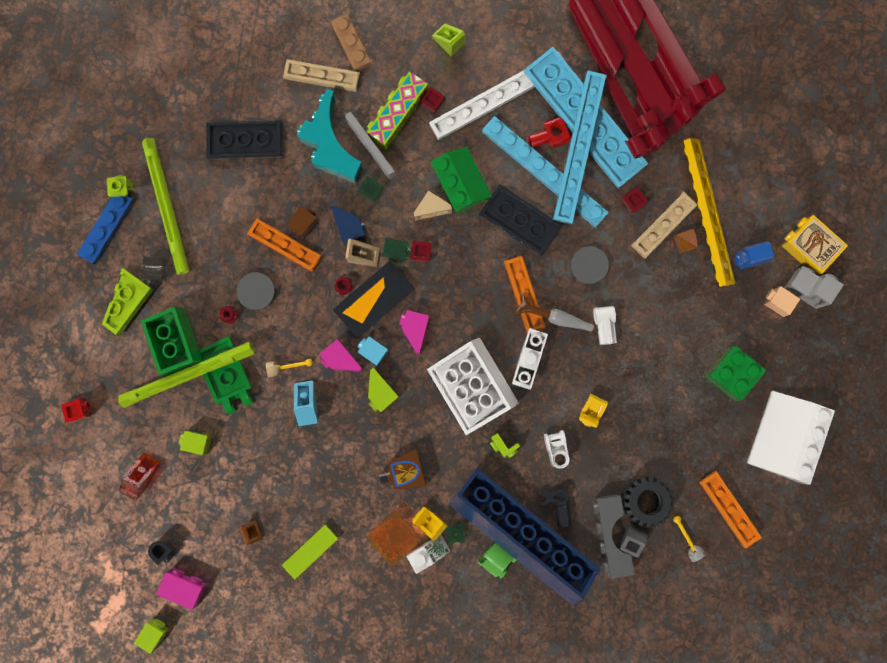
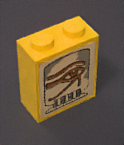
(814, 244)

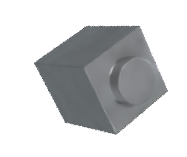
(634, 539)

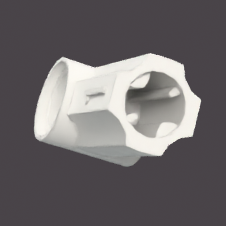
(605, 319)

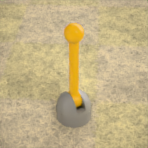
(695, 552)

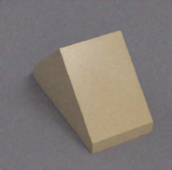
(431, 207)
(361, 253)

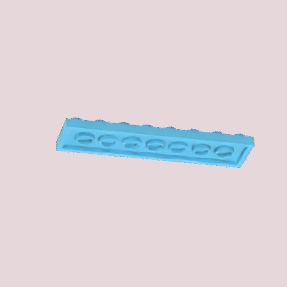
(563, 93)

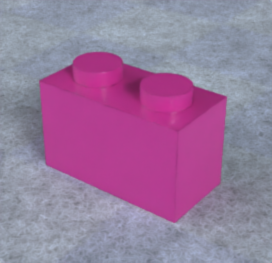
(181, 588)

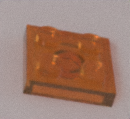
(393, 538)

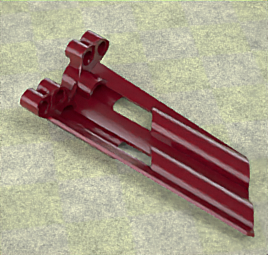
(667, 87)

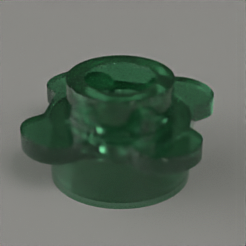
(455, 529)

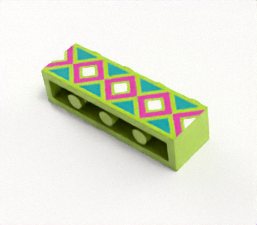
(397, 110)

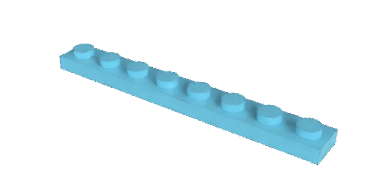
(579, 147)
(540, 168)

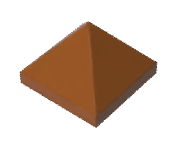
(250, 532)

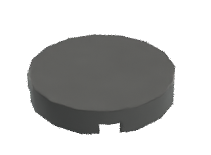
(589, 265)
(256, 291)

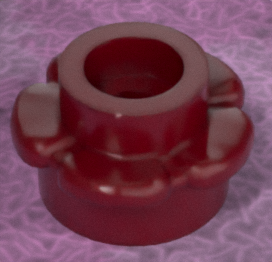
(348, 286)
(223, 314)

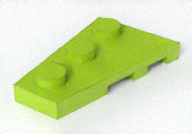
(127, 301)

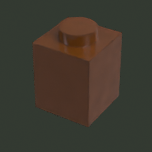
(303, 221)

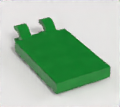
(227, 381)

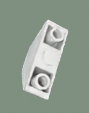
(529, 359)

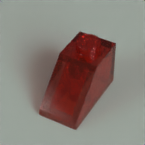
(139, 476)

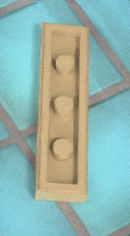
(321, 75)
(664, 225)

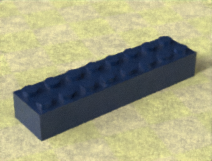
(525, 537)

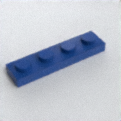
(105, 228)

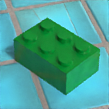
(171, 341)

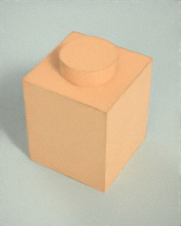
(781, 301)

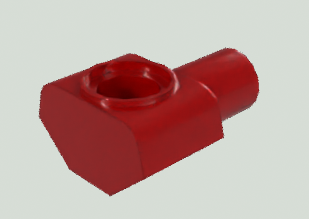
(547, 136)

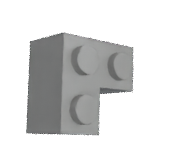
(814, 289)

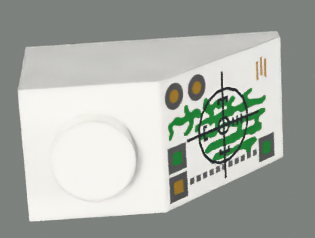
(427, 554)

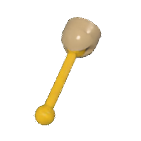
(274, 368)

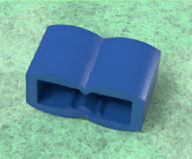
(754, 255)

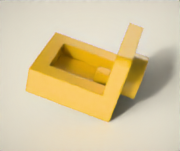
(592, 411)
(429, 523)

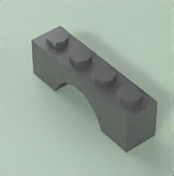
(617, 562)

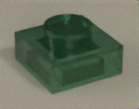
(370, 189)

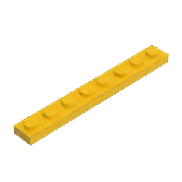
(708, 208)

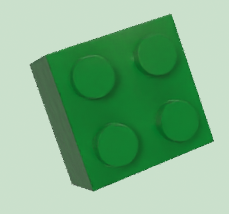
(735, 373)

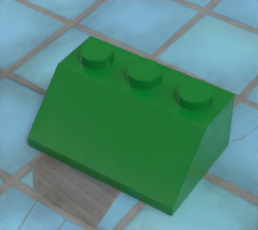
(461, 179)

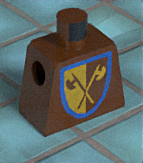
(404, 472)

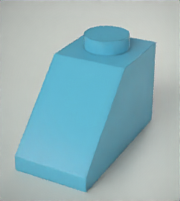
(305, 403)

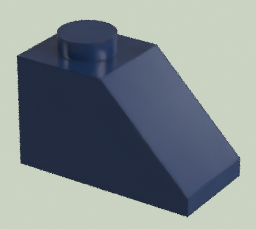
(348, 225)

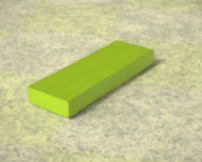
(310, 551)

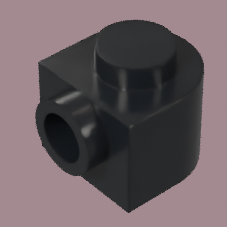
(161, 551)

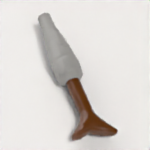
(554, 316)

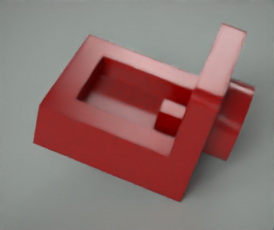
(76, 410)

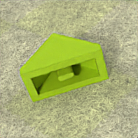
(449, 38)

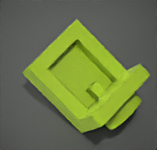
(119, 186)
(498, 445)

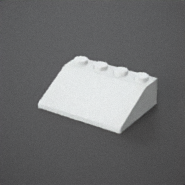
(472, 386)
(790, 437)

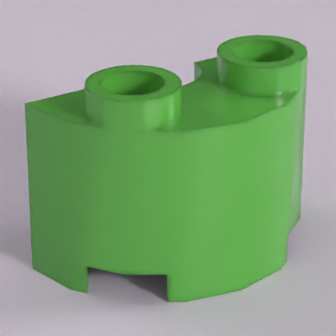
(496, 560)

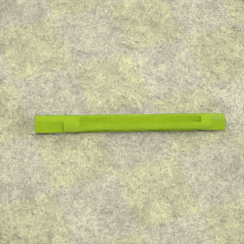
(165, 206)
(223, 359)

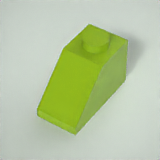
(380, 392)

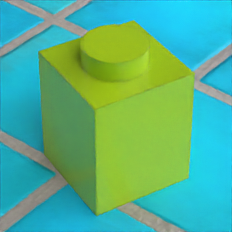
(195, 442)
(151, 635)

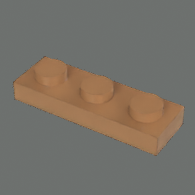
(350, 42)

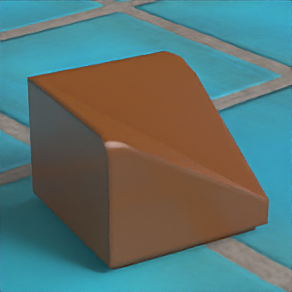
(686, 241)

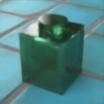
(396, 250)

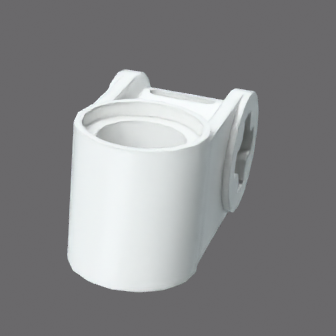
(556, 448)

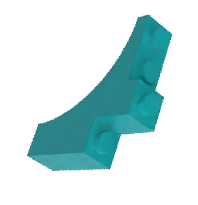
(329, 153)

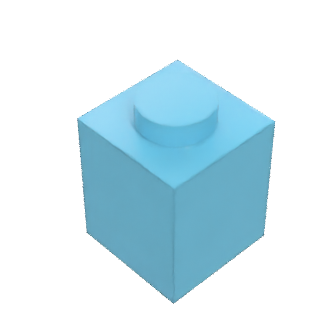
(372, 350)

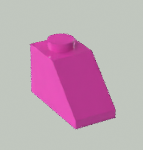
(414, 327)
(339, 358)

